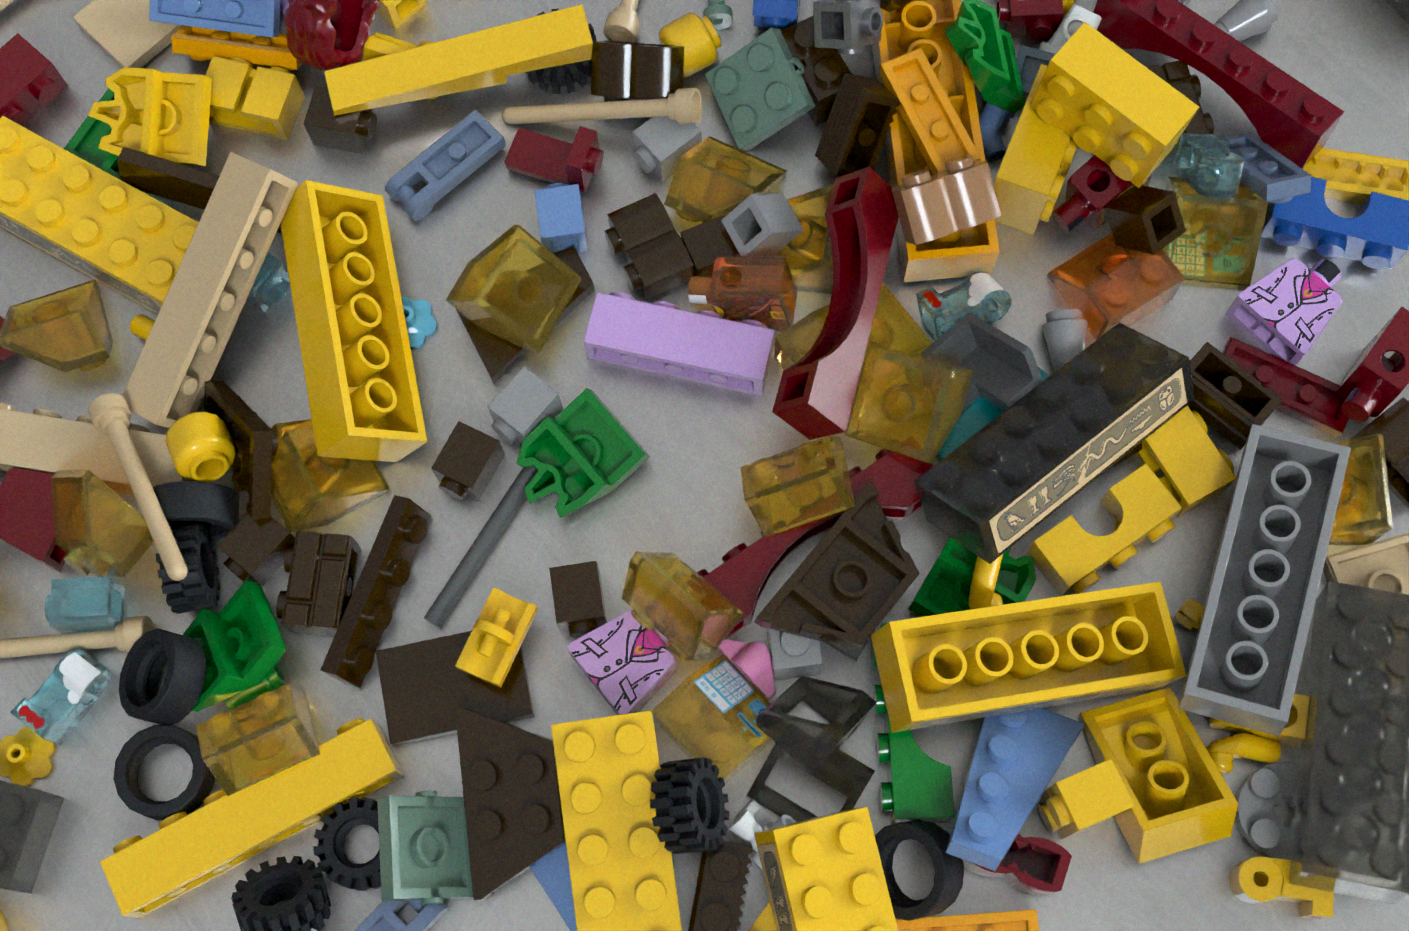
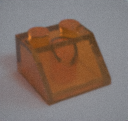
(1116, 284)

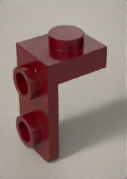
(1030, 18)
(556, 159)

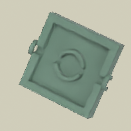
(760, 89)
(423, 848)

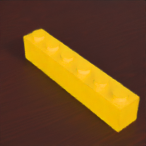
(249, 822)

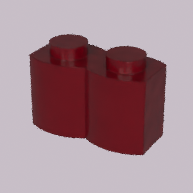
(1031, 866)

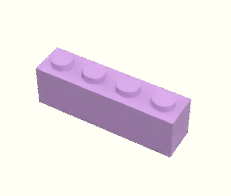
(679, 342)

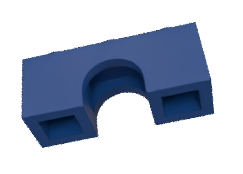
(1374, 236)

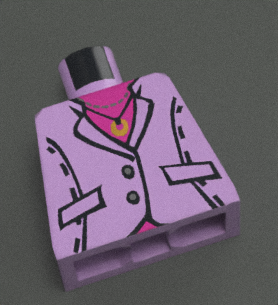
(1289, 307)
(624, 662)

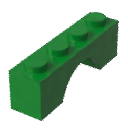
(916, 783)

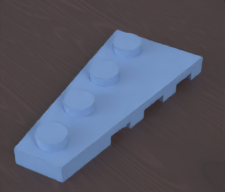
(1006, 779)

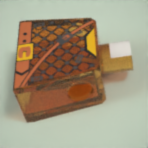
(749, 290)

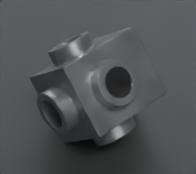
(847, 24)

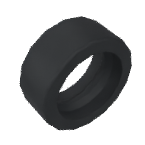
(199, 502)
(181, 683)
(131, 758)
(948, 868)

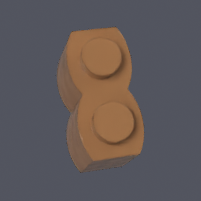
(945, 201)

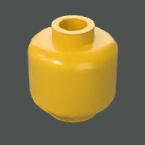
(698, 39)
(200, 447)

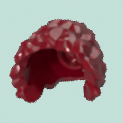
(329, 31)

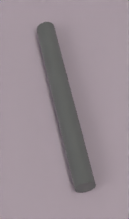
(480, 548)

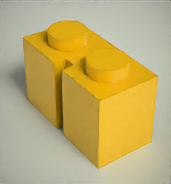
(253, 99)
(1189, 460)
(1084, 800)

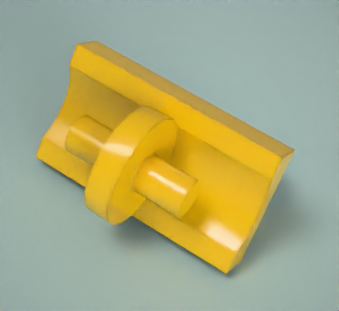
(496, 637)

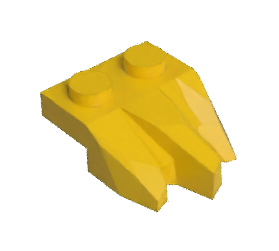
(157, 114)

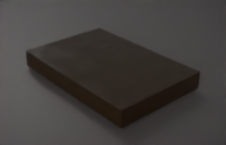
(426, 687)

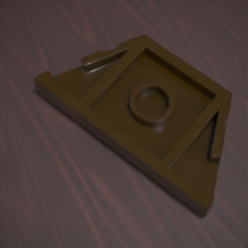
(845, 580)
(508, 799)

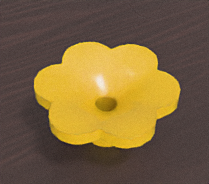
(33, 760)

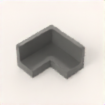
(1000, 364)

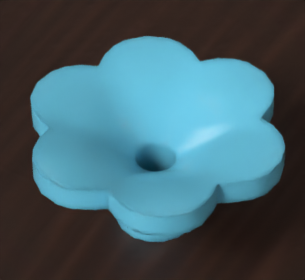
(419, 321)

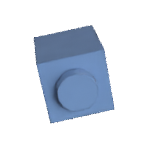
(561, 218)

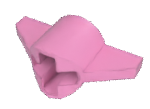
(753, 662)

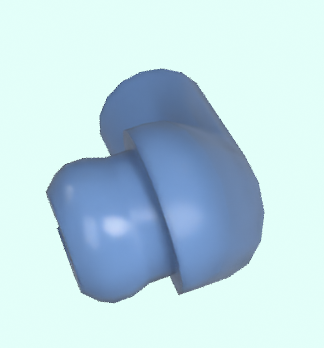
(991, 121)

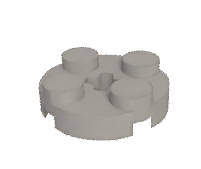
(1255, 813)

